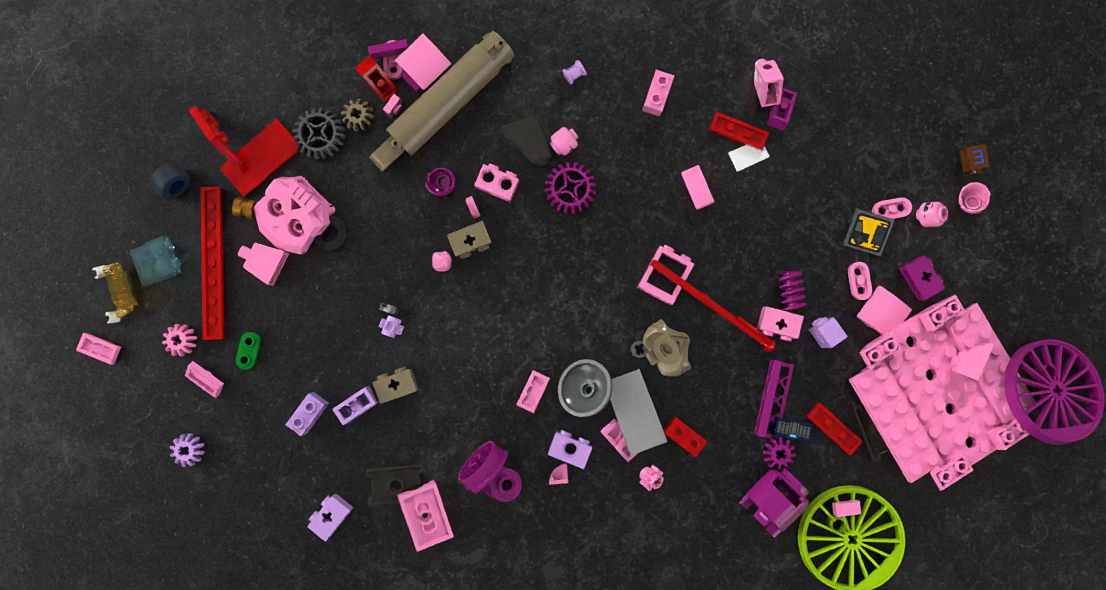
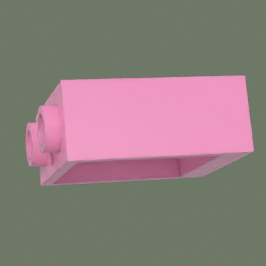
(656, 292)

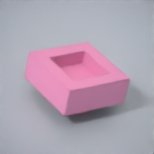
(393, 106)

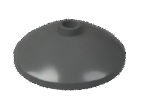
(577, 381)

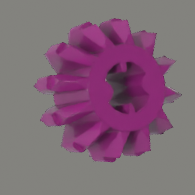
(784, 448)

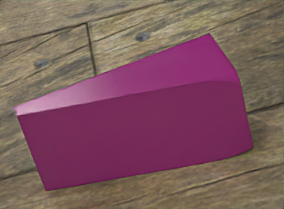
(781, 113)

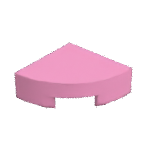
(472, 207)
(559, 475)

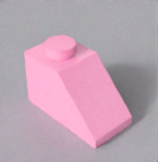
(972, 360)

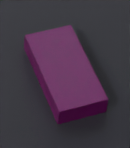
(388, 49)

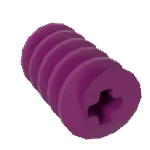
(792, 289)

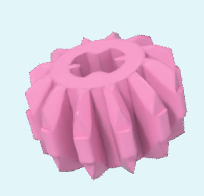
(184, 335)

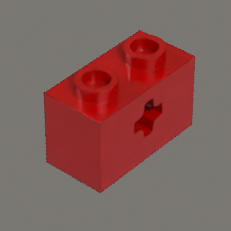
(685, 436)

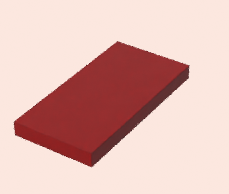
(262, 158)

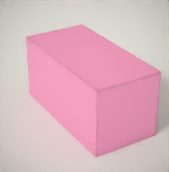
(846, 508)

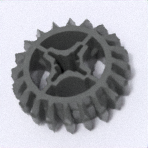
(314, 139)

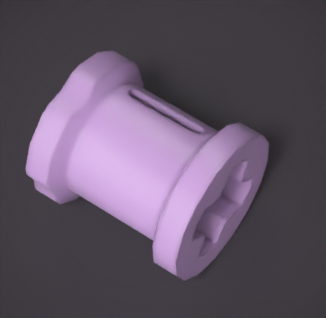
(574, 72)

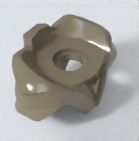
(667, 349)

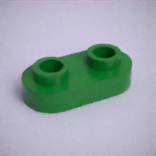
(249, 351)

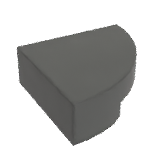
(388, 308)

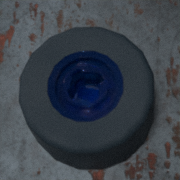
(170, 181)

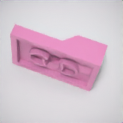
(435, 526)

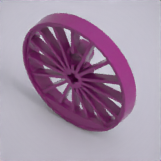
(1053, 391)

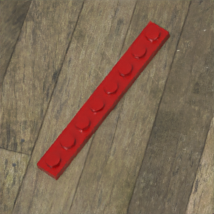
(212, 263)

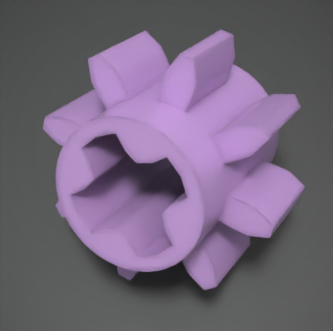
(391, 326)

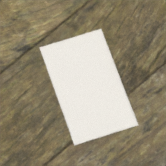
(747, 156)

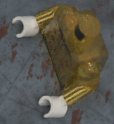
(120, 290)

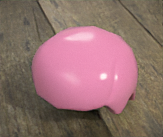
(974, 198)

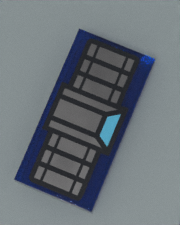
(792, 429)

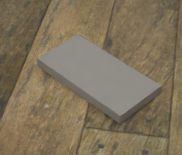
(636, 413)

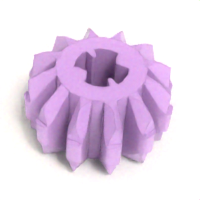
(194, 450)

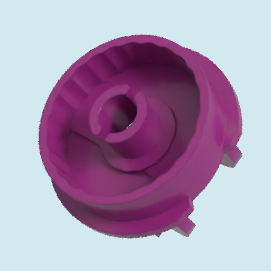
(486, 472)

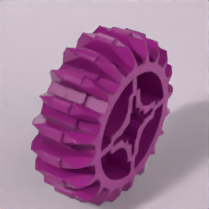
(562, 191)

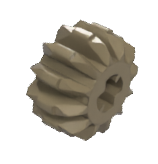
(350, 117)

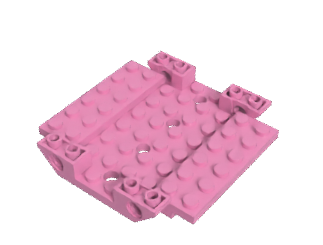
(913, 409)

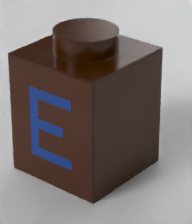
(974, 159)

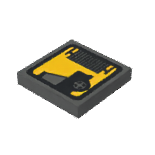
(868, 232)

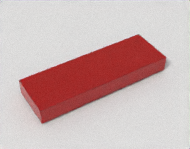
(738, 131)
(834, 428)

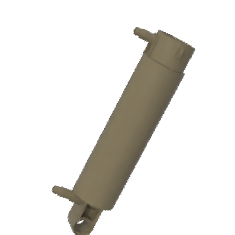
(444, 99)

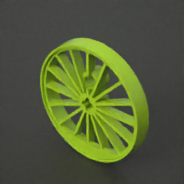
(883, 571)

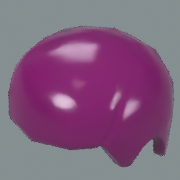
(440, 182)

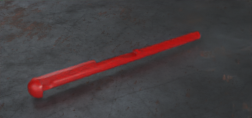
(769, 344)

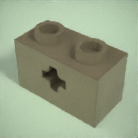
(476, 231)
(386, 392)

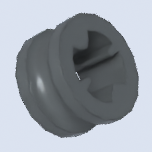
(633, 350)

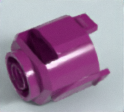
(778, 500)

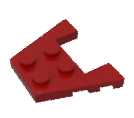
(218, 139)

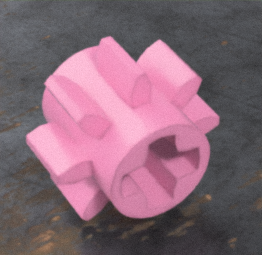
(651, 477)

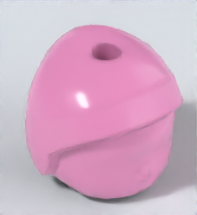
(441, 261)

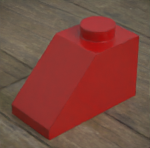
(376, 78)

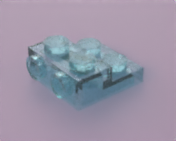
(155, 261)

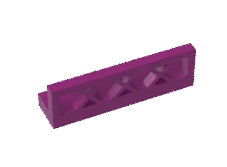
(769, 398)

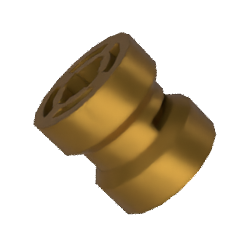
(243, 208)

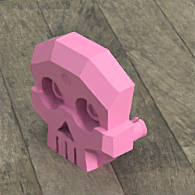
(282, 224)

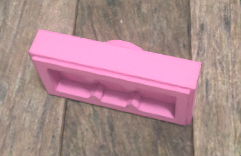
(98, 348)
(204, 379)
(533, 391)

